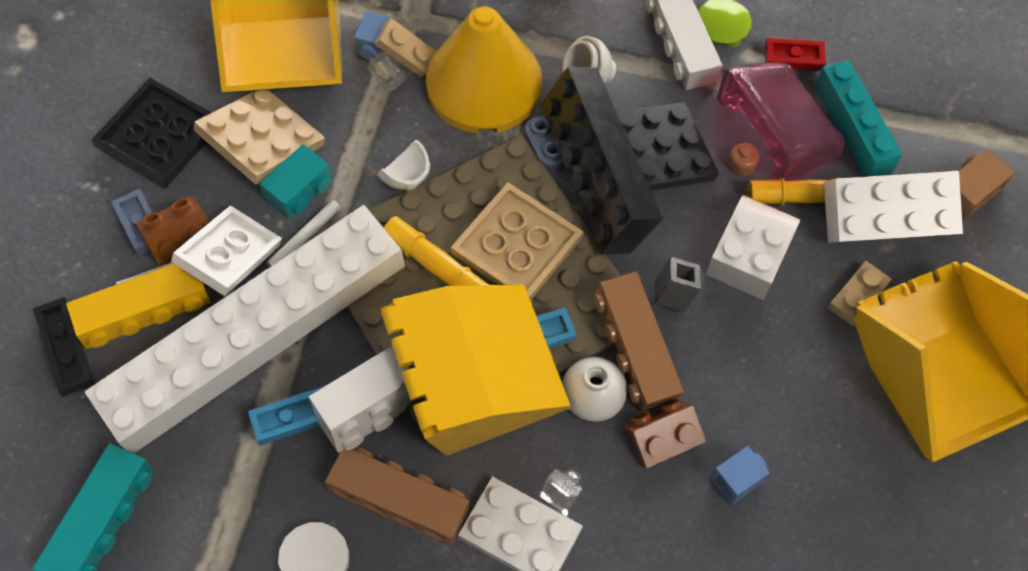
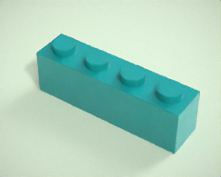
(857, 120)
(97, 512)

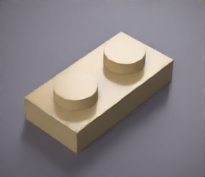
(405, 47)
(863, 284)

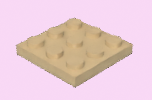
(257, 133)
(517, 241)

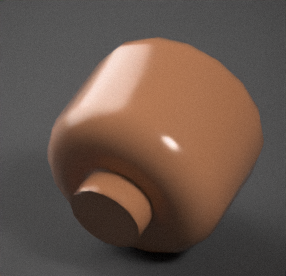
(743, 159)

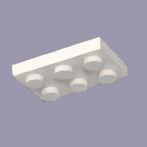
(226, 250)
(519, 530)

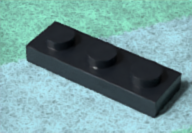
(63, 347)

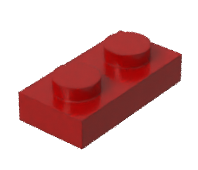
(798, 54)

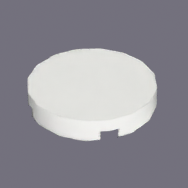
(314, 548)

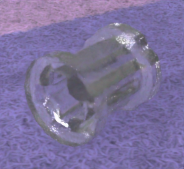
(386, 71)

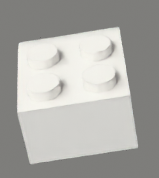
(752, 247)
(361, 401)

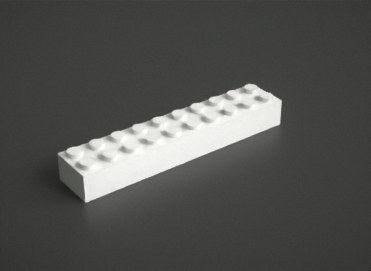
(245, 330)

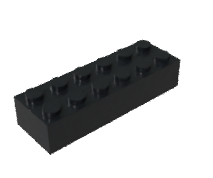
(600, 161)

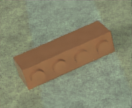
(638, 341)
(398, 495)

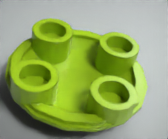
(725, 21)

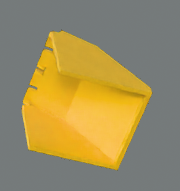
(277, 43)
(950, 355)
(474, 362)

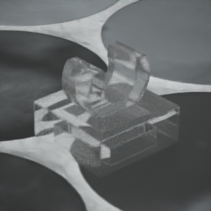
(562, 490)

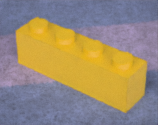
(135, 305)

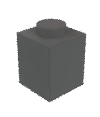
(677, 284)

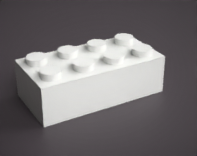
(893, 206)

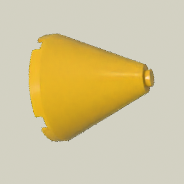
(484, 75)

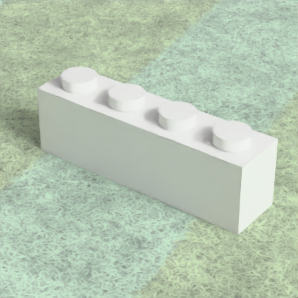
(686, 41)

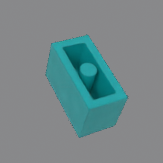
(296, 182)

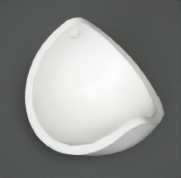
(407, 169)

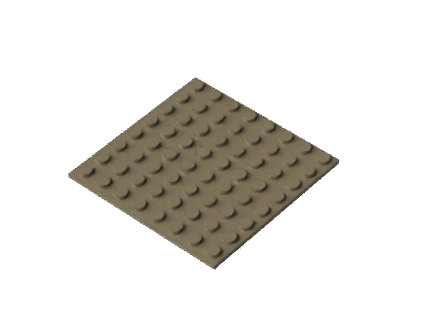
(449, 205)

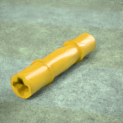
(783, 191)
(429, 255)

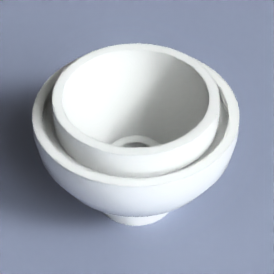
(592, 53)
(595, 401)

